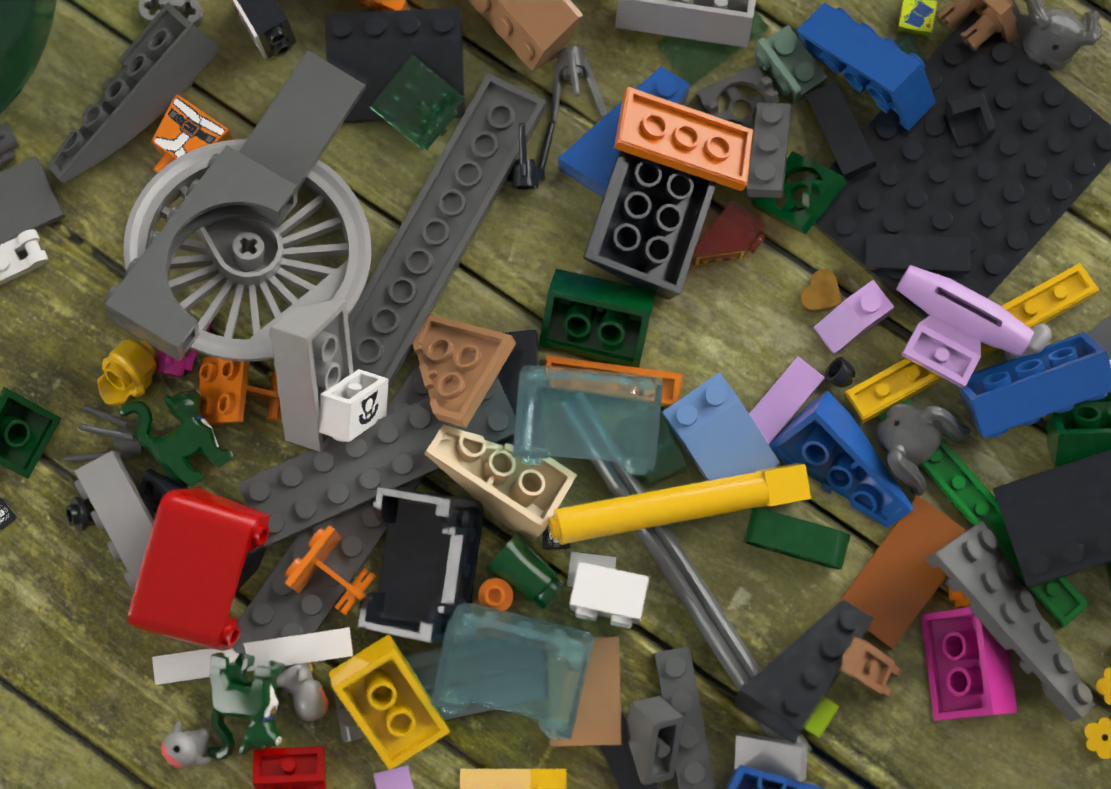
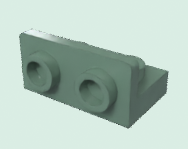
(789, 63)

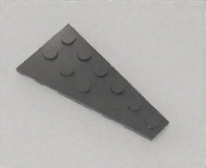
(1010, 615)

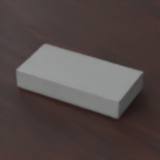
(771, 755)

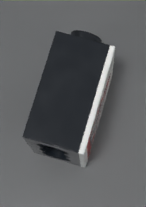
(266, 26)

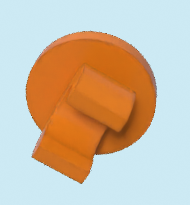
(496, 594)

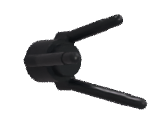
(525, 173)

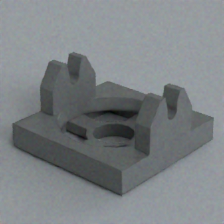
(750, 77)

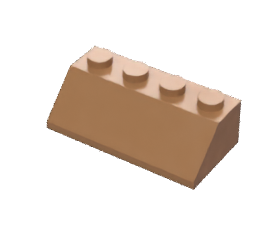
(532, 27)

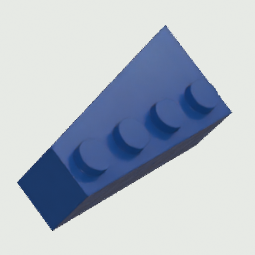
(869, 63)

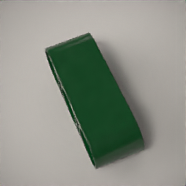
(797, 538)

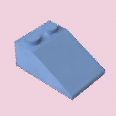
(718, 431)

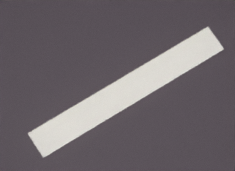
(286, 650)

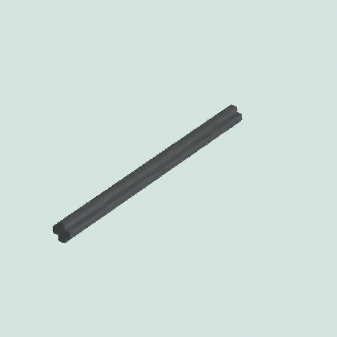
(689, 587)

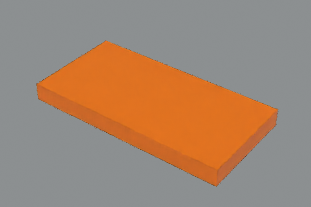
(684, 139)

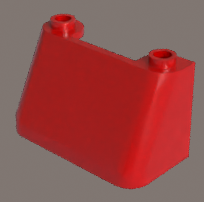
(195, 567)

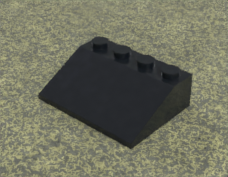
(380, 42)
(649, 224)
(1060, 519)

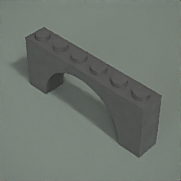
(228, 189)

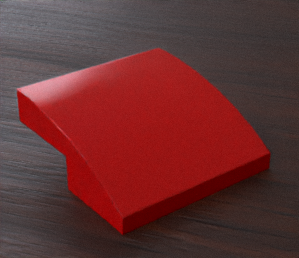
(290, 768)

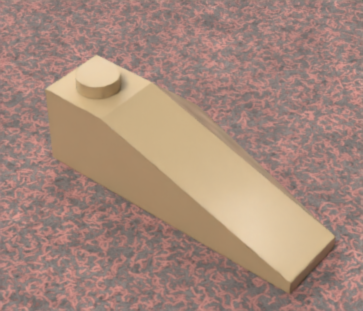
(512, 491)

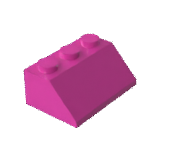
(966, 667)

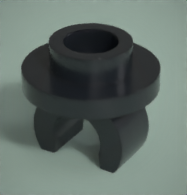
(78, 514)

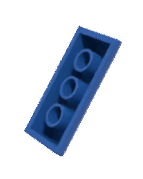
(1037, 385)

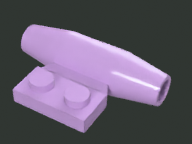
(957, 325)

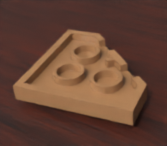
(459, 365)

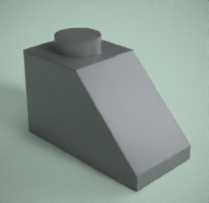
(654, 738)

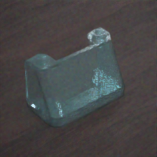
(588, 416)
(513, 667)

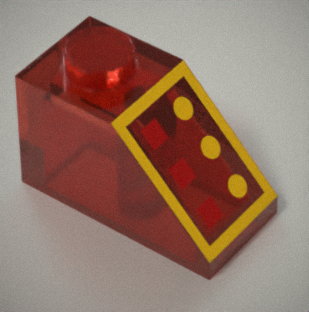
(730, 237)

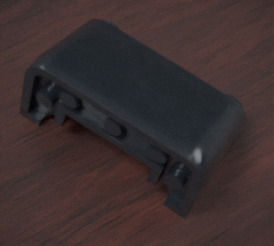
(425, 563)

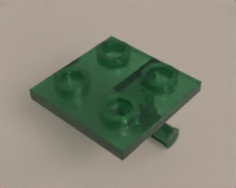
(418, 103)

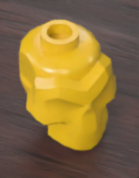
(127, 372)

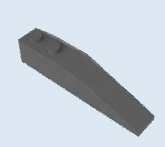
(153, 71)

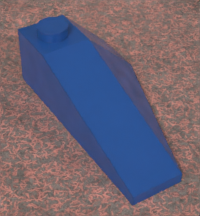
(841, 459)

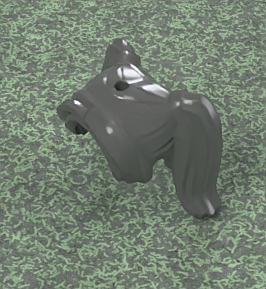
(1058, 27)
(916, 439)

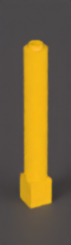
(680, 503)

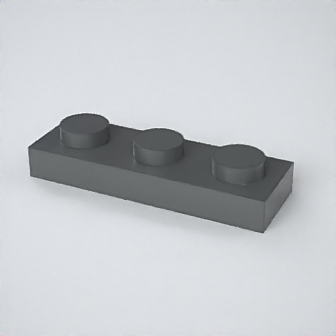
(769, 150)

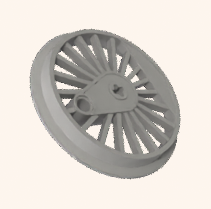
(248, 272)

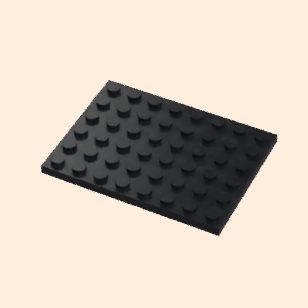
(994, 191)

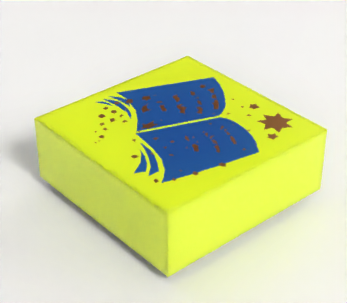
(917, 17)

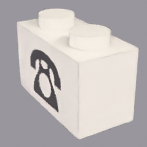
(353, 405)

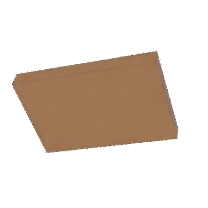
(600, 706)

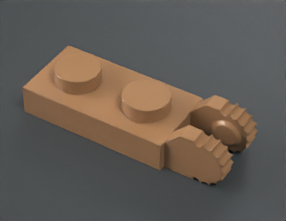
(869, 666)

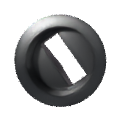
(840, 373)

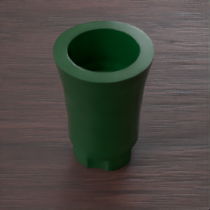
(526, 572)

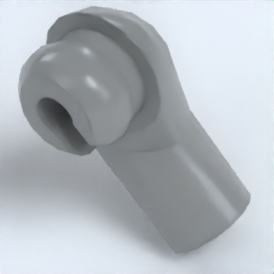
(1039, 340)

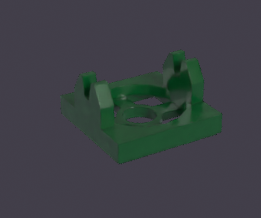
(814, 200)

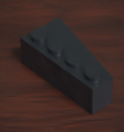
(801, 676)

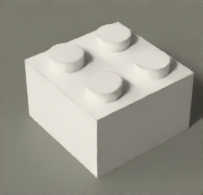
(608, 595)

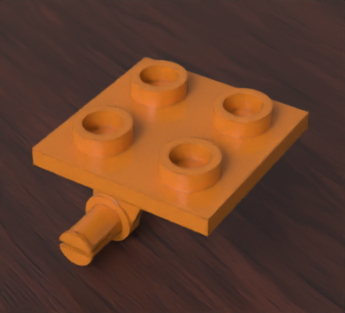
(225, 391)
(321, 547)

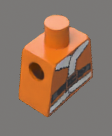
(185, 130)

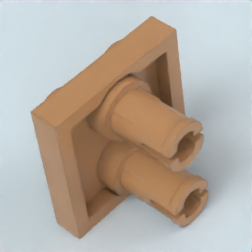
(995, 17)

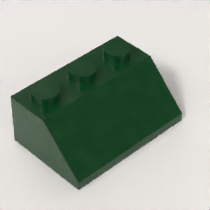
(596, 318)
(1079, 431)

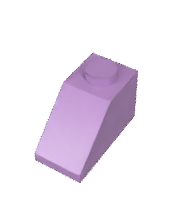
(854, 317)

